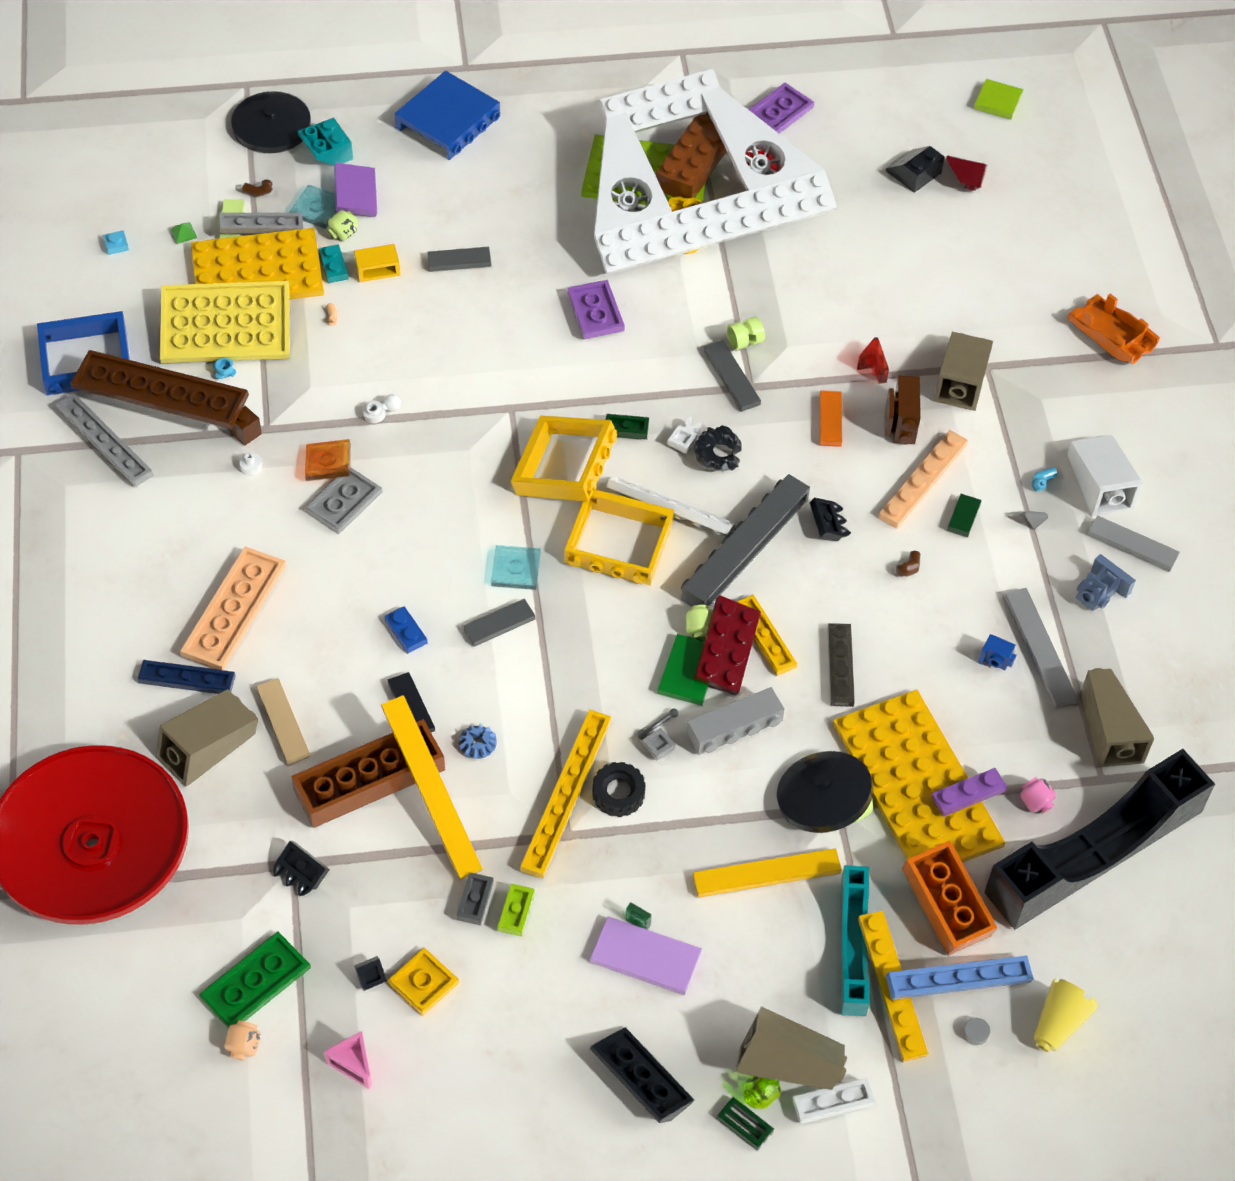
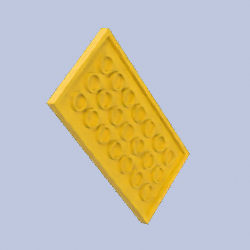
(907, 765)

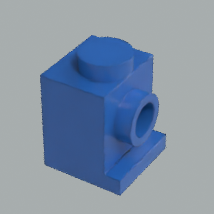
(998, 653)

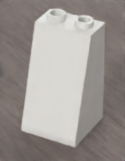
(1104, 475)

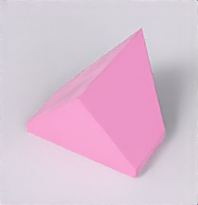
(350, 1059)

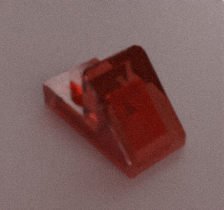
(874, 358)

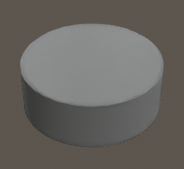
(976, 1031)

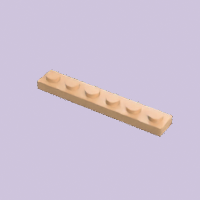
(923, 479)

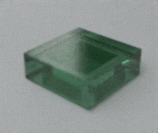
(638, 916)

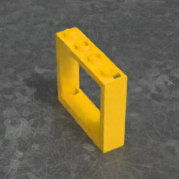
(580, 490)
(625, 508)

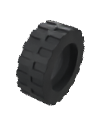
(614, 806)

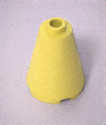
(1062, 1014)

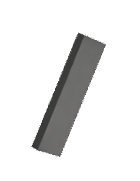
(732, 375)

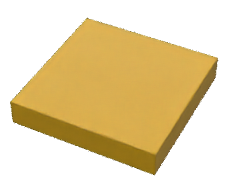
(423, 981)

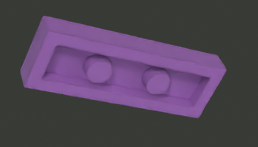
(969, 792)

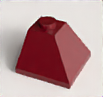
(968, 172)

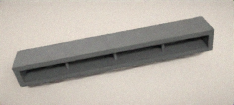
(745, 543)

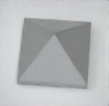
(1035, 518)

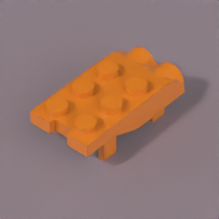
(1114, 329)

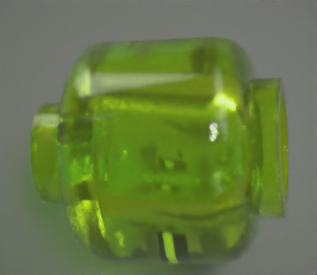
(761, 1092)

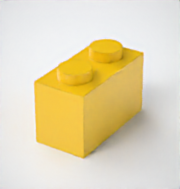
(377, 262)

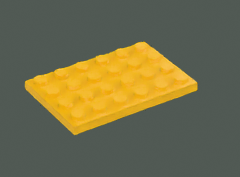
(262, 258)

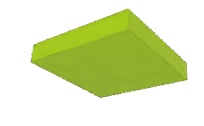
(998, 99)

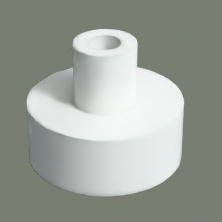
(250, 464)

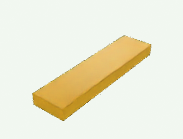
(769, 641)

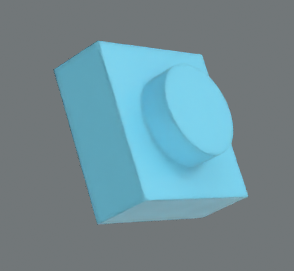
(116, 242)

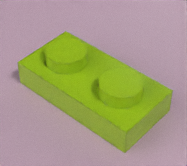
(516, 910)

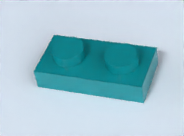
(333, 263)

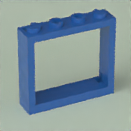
(73, 329)

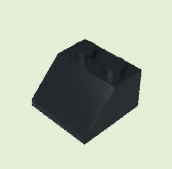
(917, 167)

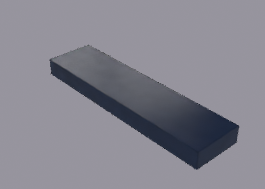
(185, 677)

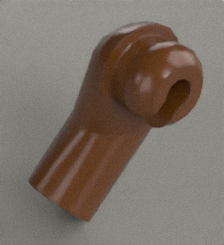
(257, 191)
(909, 567)

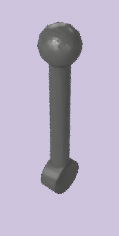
(643, 733)

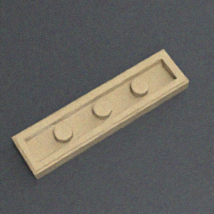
(283, 721)

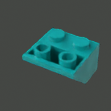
(327, 142)

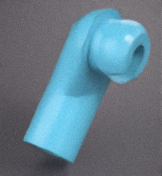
(1041, 477)

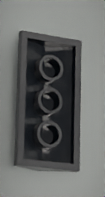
(642, 1075)

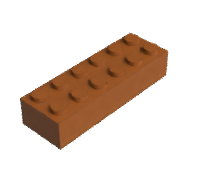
(691, 159)
(358, 777)

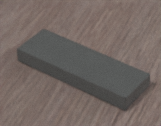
(459, 259)
(499, 622)

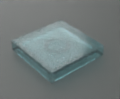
(316, 206)
(516, 567)

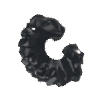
(719, 436)

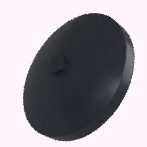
(270, 122)
(825, 791)

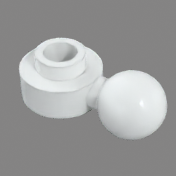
(391, 403)

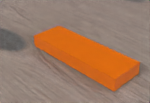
(830, 418)

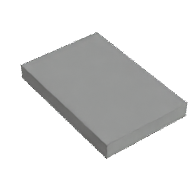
(343, 500)

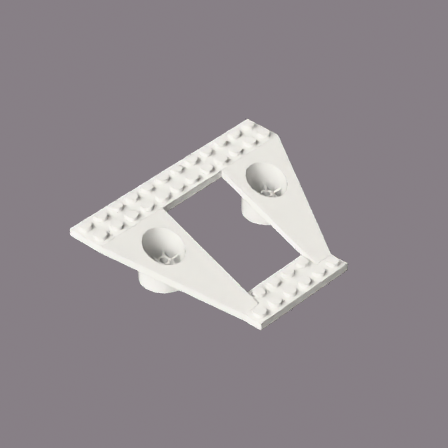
(655, 232)

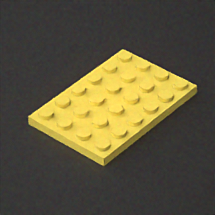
(225, 322)

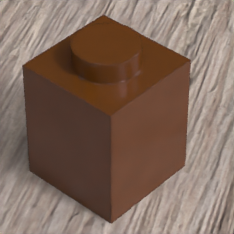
(246, 426)

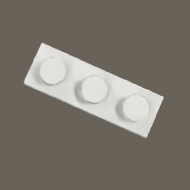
(828, 1103)

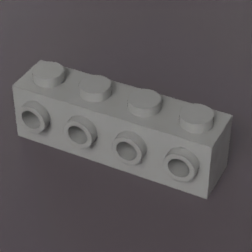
(735, 721)

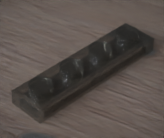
(840, 665)

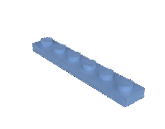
(959, 977)

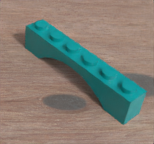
(854, 962)

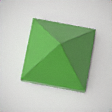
(183, 232)

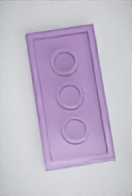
(646, 955)

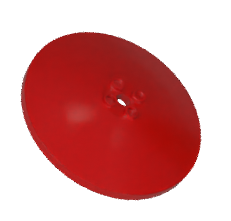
(84, 796)

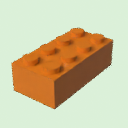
(949, 898)

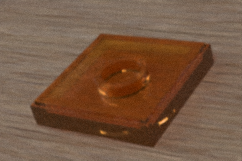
(327, 460)

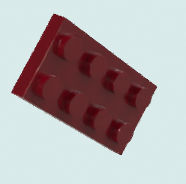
(727, 645)

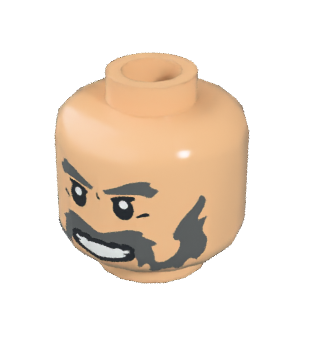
(242, 1040)

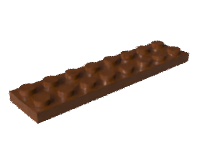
(160, 389)

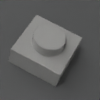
(658, 744)

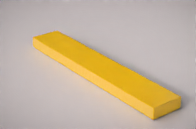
(766, 872)

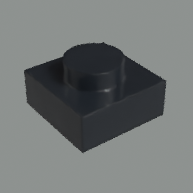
(370, 973)

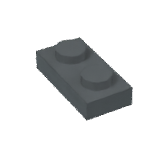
(475, 898)

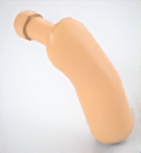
(332, 319)

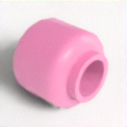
(1038, 795)

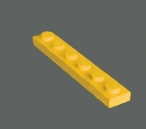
(899, 1011)

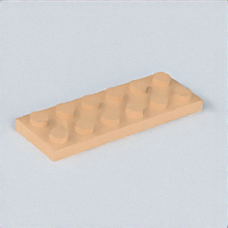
(233, 608)

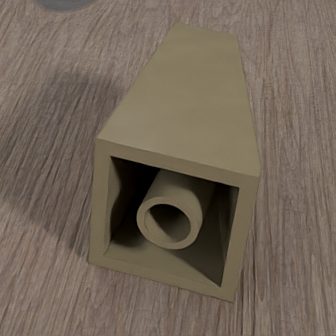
(963, 371)
(1113, 721)
(204, 736)
(790, 1053)

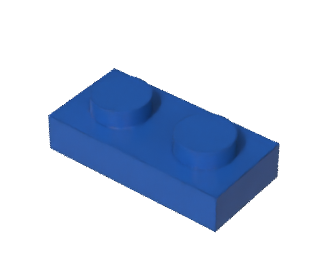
(406, 629)

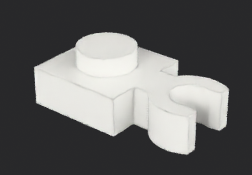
(684, 437)

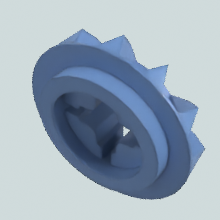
(477, 750)

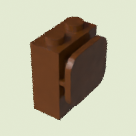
(903, 410)

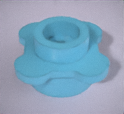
(224, 368)

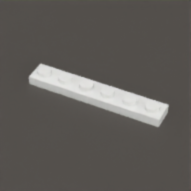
(681, 510)

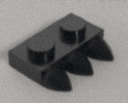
(828, 520)
(300, 866)

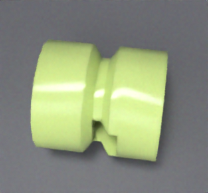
(745, 333)

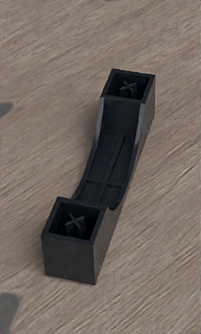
(1046, 874)

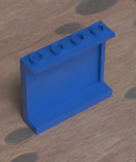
(449, 113)

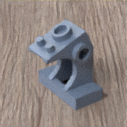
(1098, 590)

